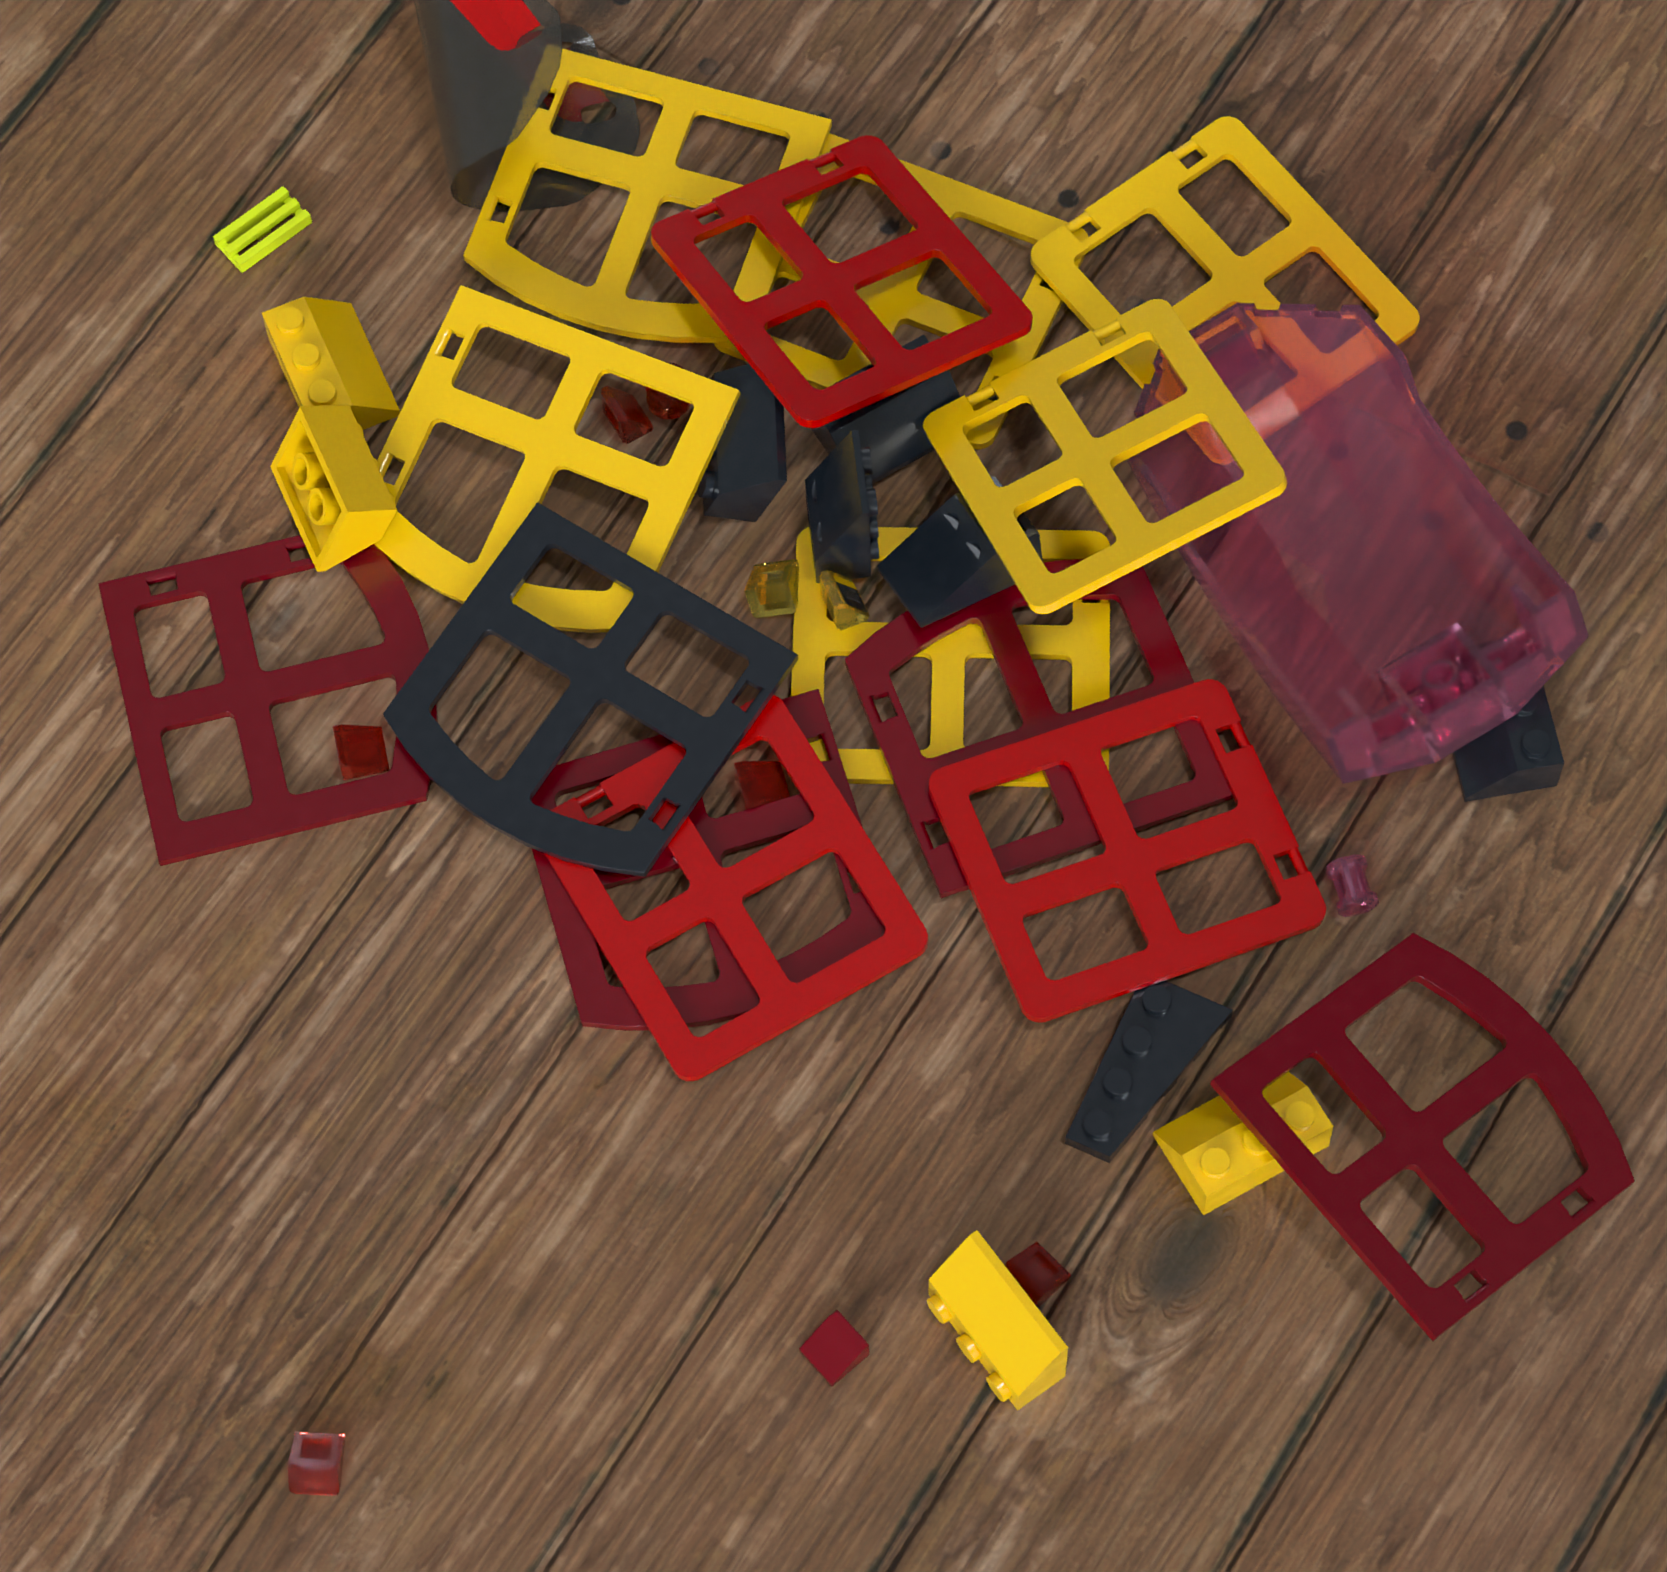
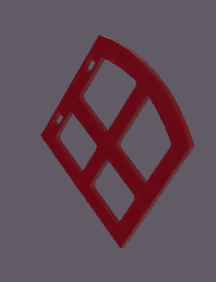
(251, 694)
(910, 771)
(731, 993)
(1416, 1137)

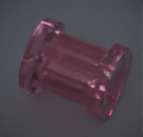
(1352, 885)

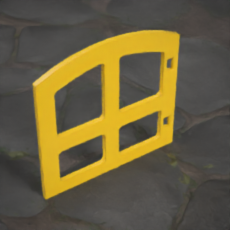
(651, 182)
(549, 447)

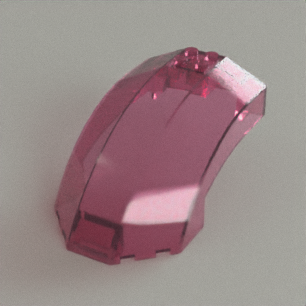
(1385, 576)

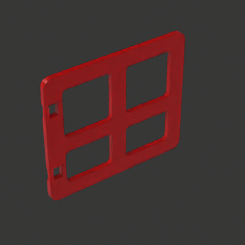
(834, 284)
(1127, 859)
(718, 897)

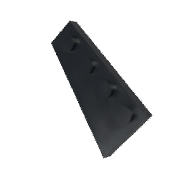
(1148, 1053)

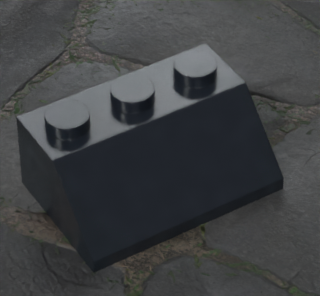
(895, 423)
(751, 453)
(1512, 756)

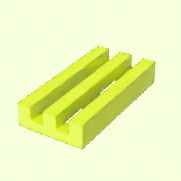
(257, 224)

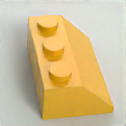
(329, 358)
(332, 484)
(1223, 1158)
(997, 1323)

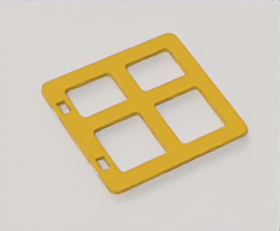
(1232, 276)
(899, 302)
(1091, 460)
(1081, 643)

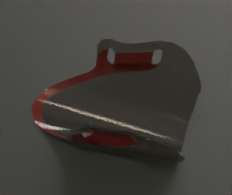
(492, 80)

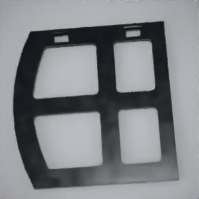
(595, 678)

